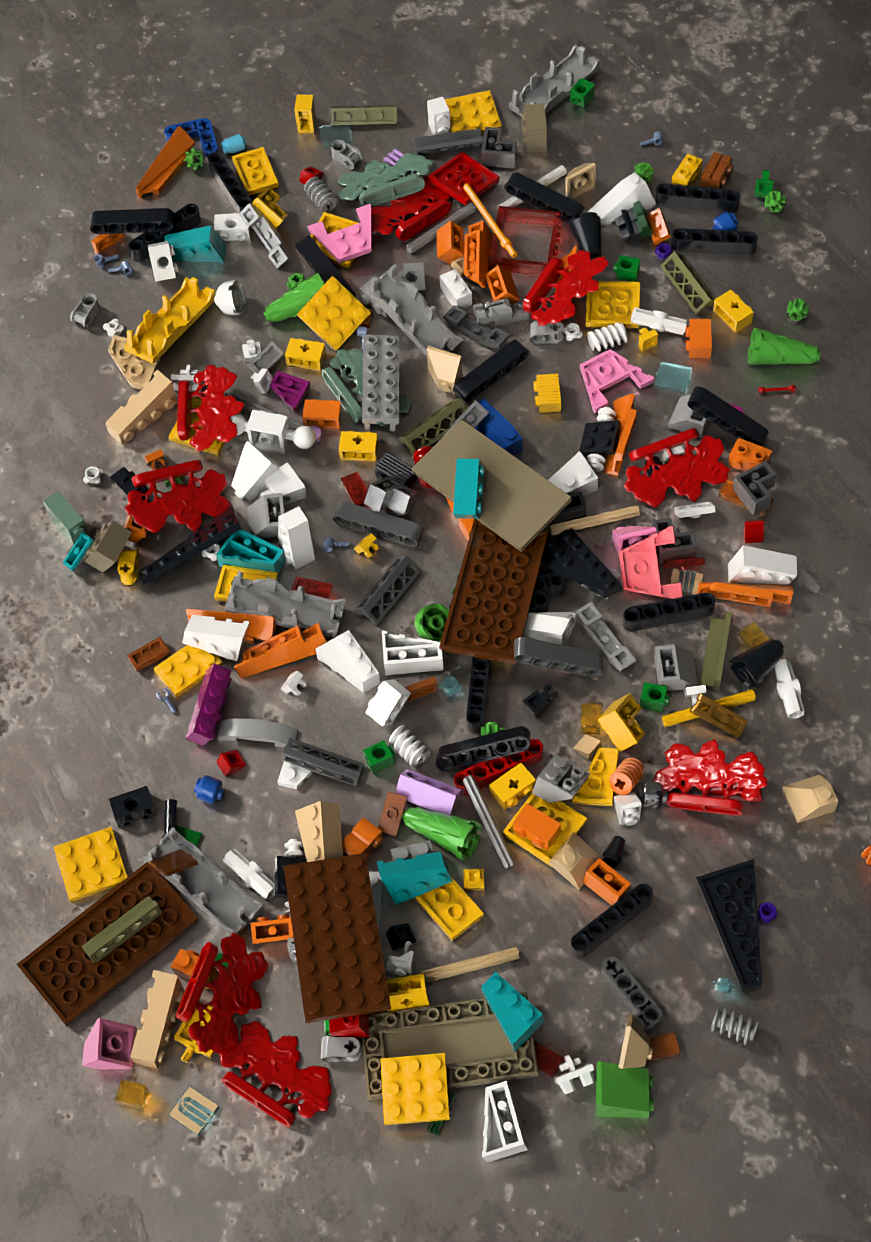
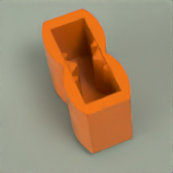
(362, 839)

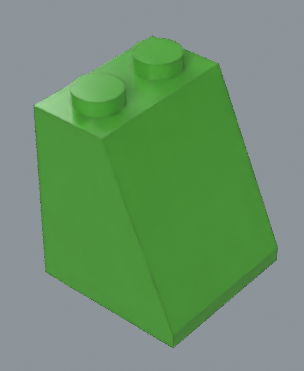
(623, 1091)

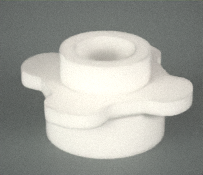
(572, 327)
(116, 331)
(91, 471)
(207, 552)

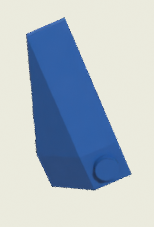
(500, 430)

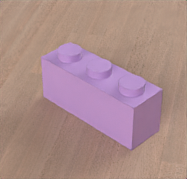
(428, 792)

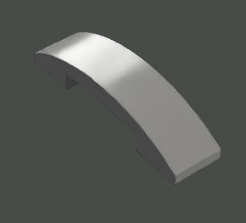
(267, 233)
(603, 638)
(256, 730)

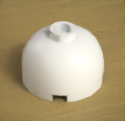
(230, 298)

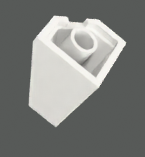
(252, 472)
(550, 626)

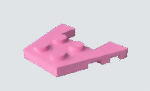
(350, 241)
(607, 371)

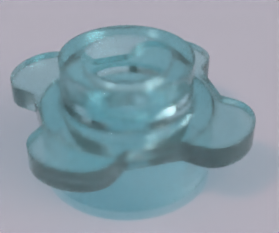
(450, 681)
(723, 985)

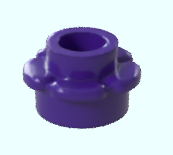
(663, 251)
(767, 907)

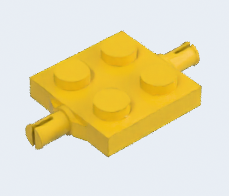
(183, 1037)

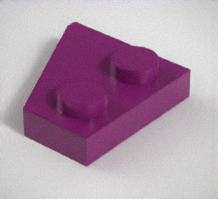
(290, 389)

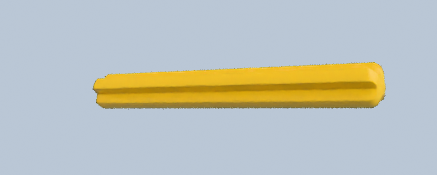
(727, 702)

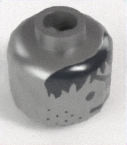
(651, 795)

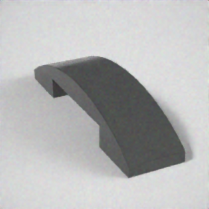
(475, 331)

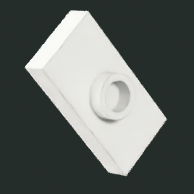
(694, 510)

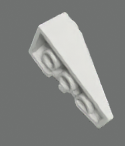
(622, 197)

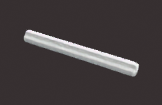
(545, 180)

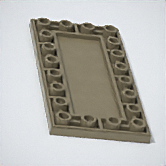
(514, 498)
(462, 1030)

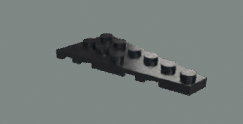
(198, 541)
(573, 559)
(734, 912)

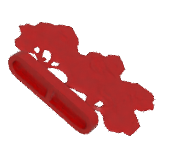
(412, 204)
(574, 284)
(214, 410)
(681, 472)
(183, 501)
(709, 770)
(230, 990)
(275, 1065)

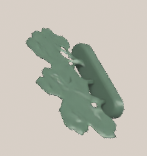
(378, 177)
(354, 360)

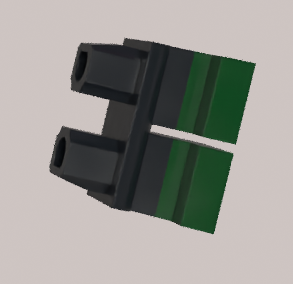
(636, 222)

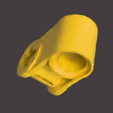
(128, 566)

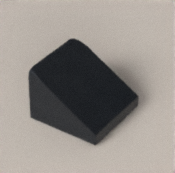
(399, 935)

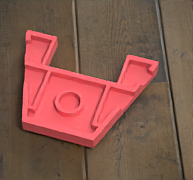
(641, 566)

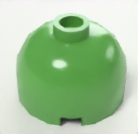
(431, 621)

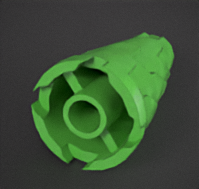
(293, 300)
(778, 349)
(447, 831)

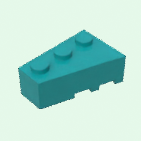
(197, 245)
(468, 488)
(250, 552)
(414, 876)
(512, 1010)

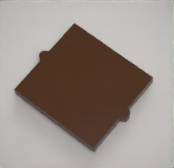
(173, 862)

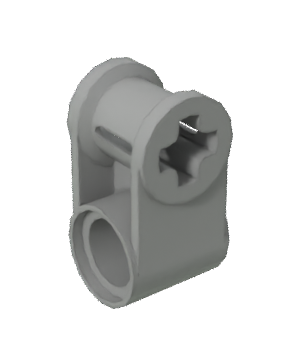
(344, 154)
(85, 310)
(546, 333)
(336, 1049)

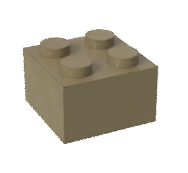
(534, 128)
(107, 546)

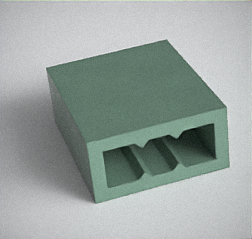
(65, 517)

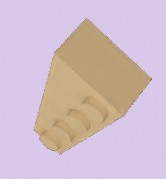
(142, 408)
(320, 830)
(157, 1020)

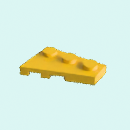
(597, 788)

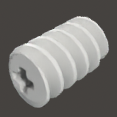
(607, 336)
(409, 747)

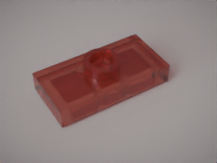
(355, 488)
(684, 564)
(312, 587)
(547, 1059)

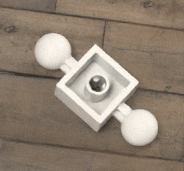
(272, 431)

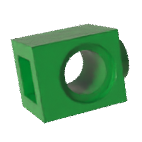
(582, 92)
(627, 268)
(650, 690)
(378, 764)

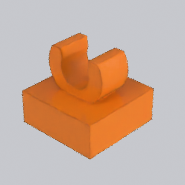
(155, 457)

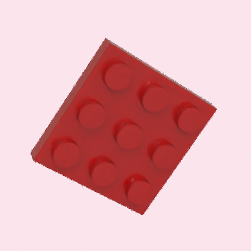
(460, 171)

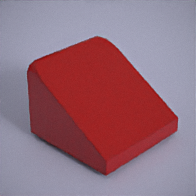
(308, 173)
(753, 531)
(230, 762)

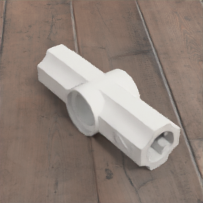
(659, 321)
(789, 689)
(250, 874)

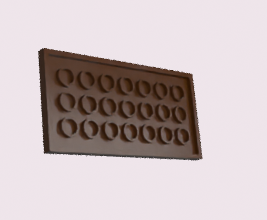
(492, 596)
(336, 938)
(67, 974)

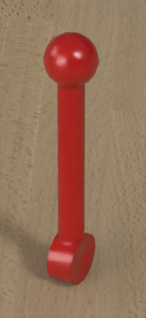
(791, 388)

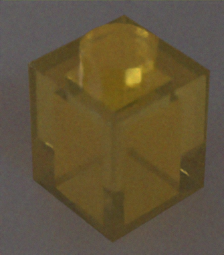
(589, 718)
(132, 1095)

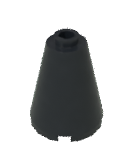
(587, 233)
(757, 663)

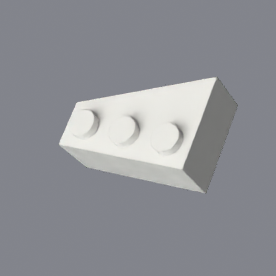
(576, 476)
(762, 567)
(216, 636)
(410, 655)
(350, 661)
(502, 1127)

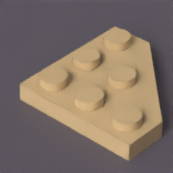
(133, 368)

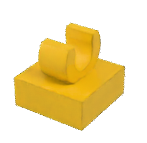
(647, 339)
(365, 544)
(473, 879)

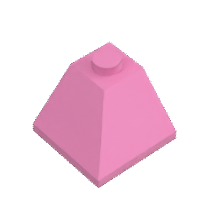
(627, 536)
(109, 1046)

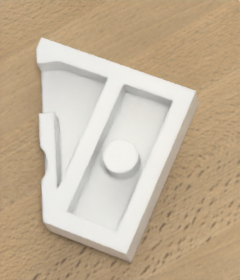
(292, 775)

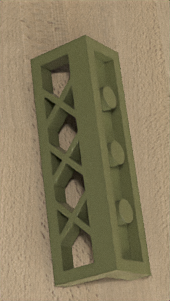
(363, 115)
(694, 280)
(429, 422)
(715, 652)
(122, 929)

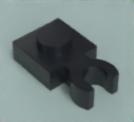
(538, 702)

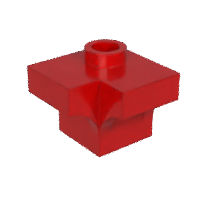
(351, 1026)

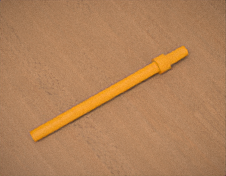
(505, 241)

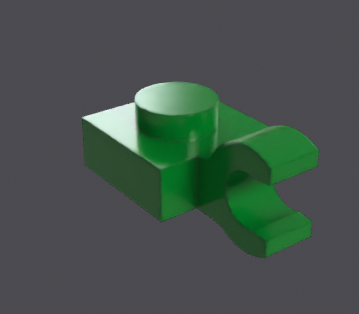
(764, 185)

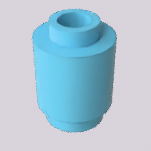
(233, 144)

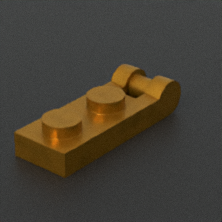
(719, 716)

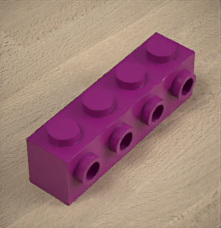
(208, 705)

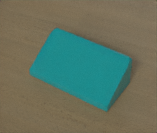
(78, 551)

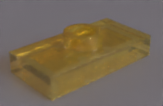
(752, 635)

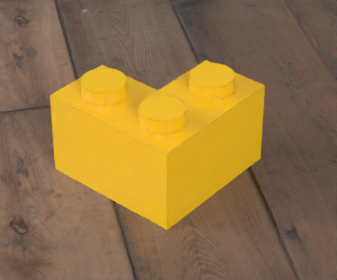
(267, 205)
(620, 722)

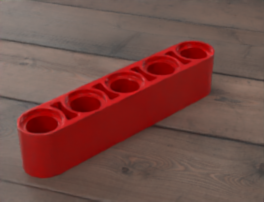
(492, 774)

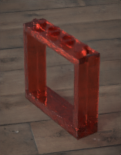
(525, 216)

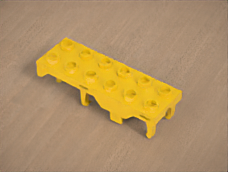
(163, 328)

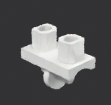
(186, 374)
(565, 1079)

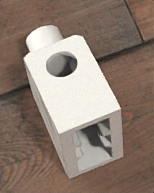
(286, 482)

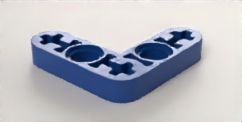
(197, 130)

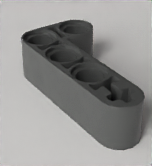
(630, 993)

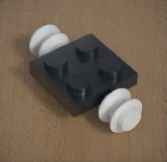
(600, 438)
(293, 856)

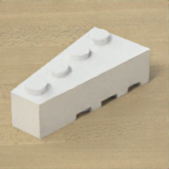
(295, 538)

